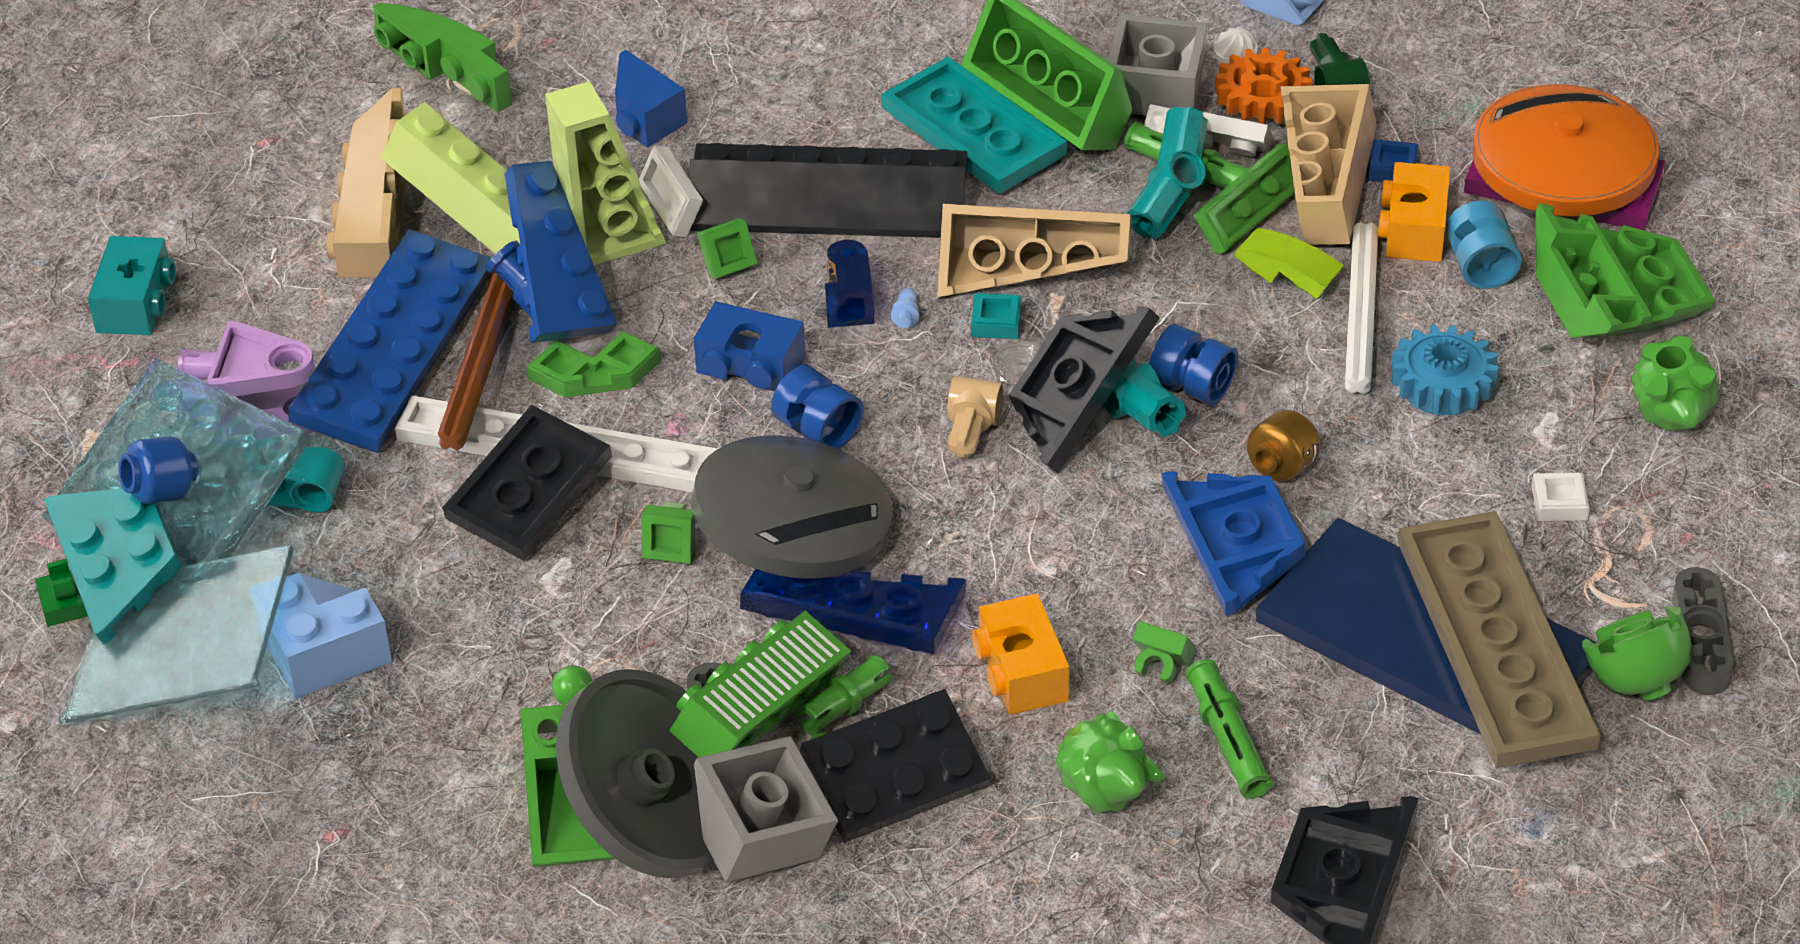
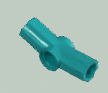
(1178, 155)
(1145, 400)

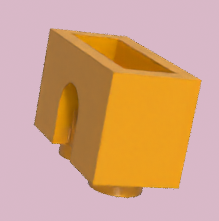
(1416, 211)
(1021, 654)

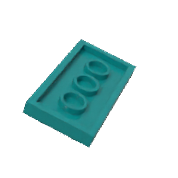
(966, 114)

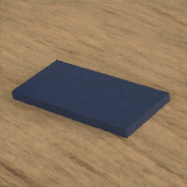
(1364, 611)

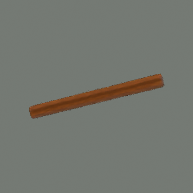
(476, 365)

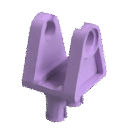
(249, 369)

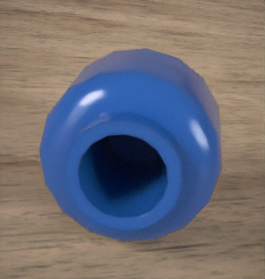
(157, 470)

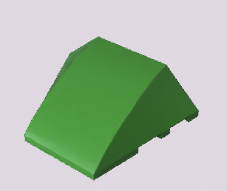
(1613, 279)

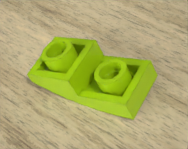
(1275, 252)

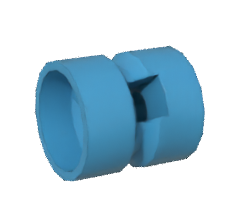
(1483, 244)

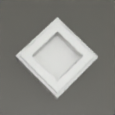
(1560, 496)

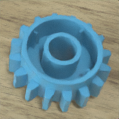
(1444, 370)

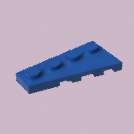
(558, 270)

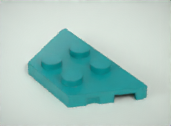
(114, 552)

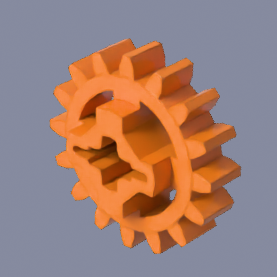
(1259, 84)

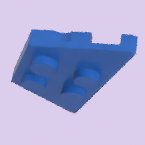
(1236, 532)

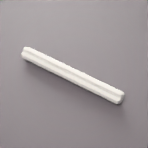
(1361, 308)

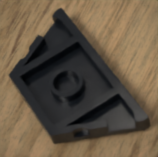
(1075, 377)
(1342, 868)

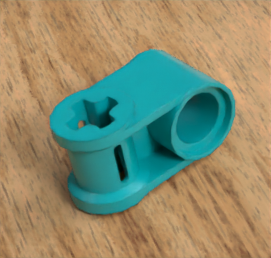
(311, 481)

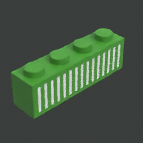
(759, 688)

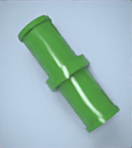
(843, 695)

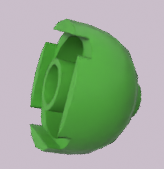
(1641, 653)

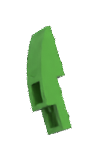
(444, 46)

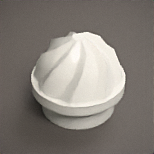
(1233, 42)

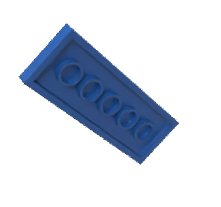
(390, 341)

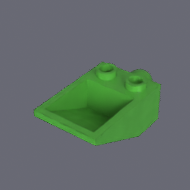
(554, 827)

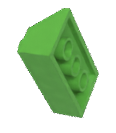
(1049, 75)

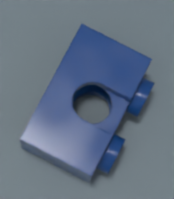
(761, 360)

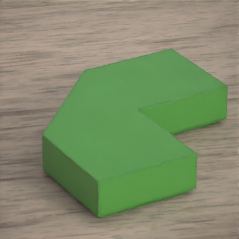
(614, 368)

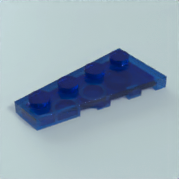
(853, 604)

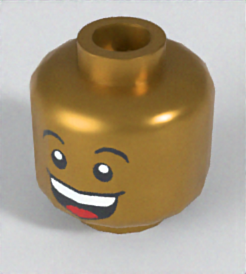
(1283, 445)

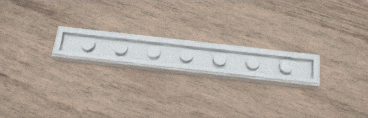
(633, 455)

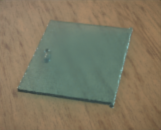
(189, 642)

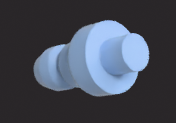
(905, 310)

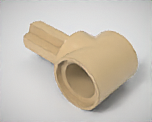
(972, 409)

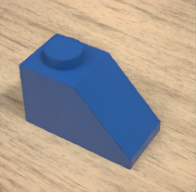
(647, 101)

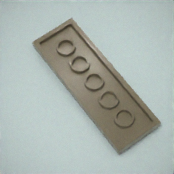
(1498, 640)

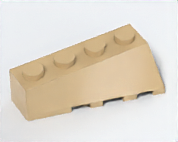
(1329, 155)
(370, 194)
(1014, 245)

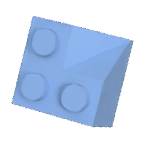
(326, 634)

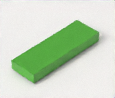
(1247, 200)

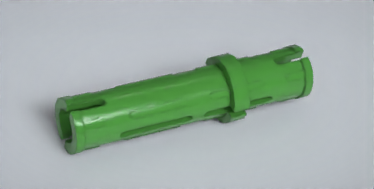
(1148, 142)
(1208, 687)

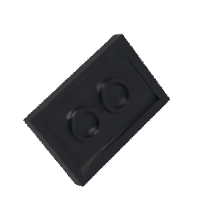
(527, 482)
(895, 765)

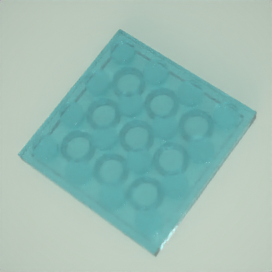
(237, 449)

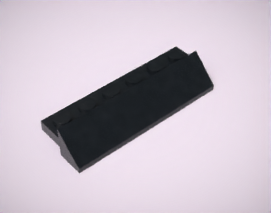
(827, 188)

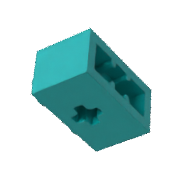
(131, 285)

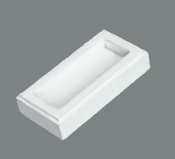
(670, 191)

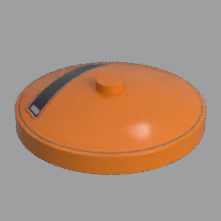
(1565, 149)

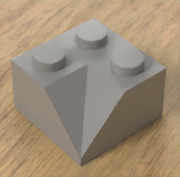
(1159, 60)
(761, 809)

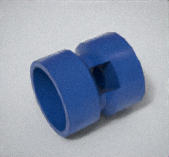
(1195, 364)
(817, 407)

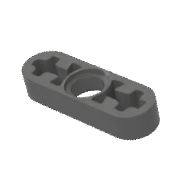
(1709, 613)

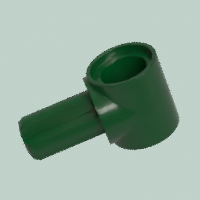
(1336, 66)

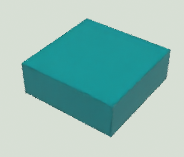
(996, 316)

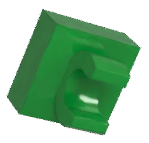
(60, 594)

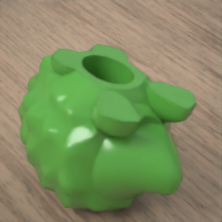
(1674, 384)
(1105, 763)

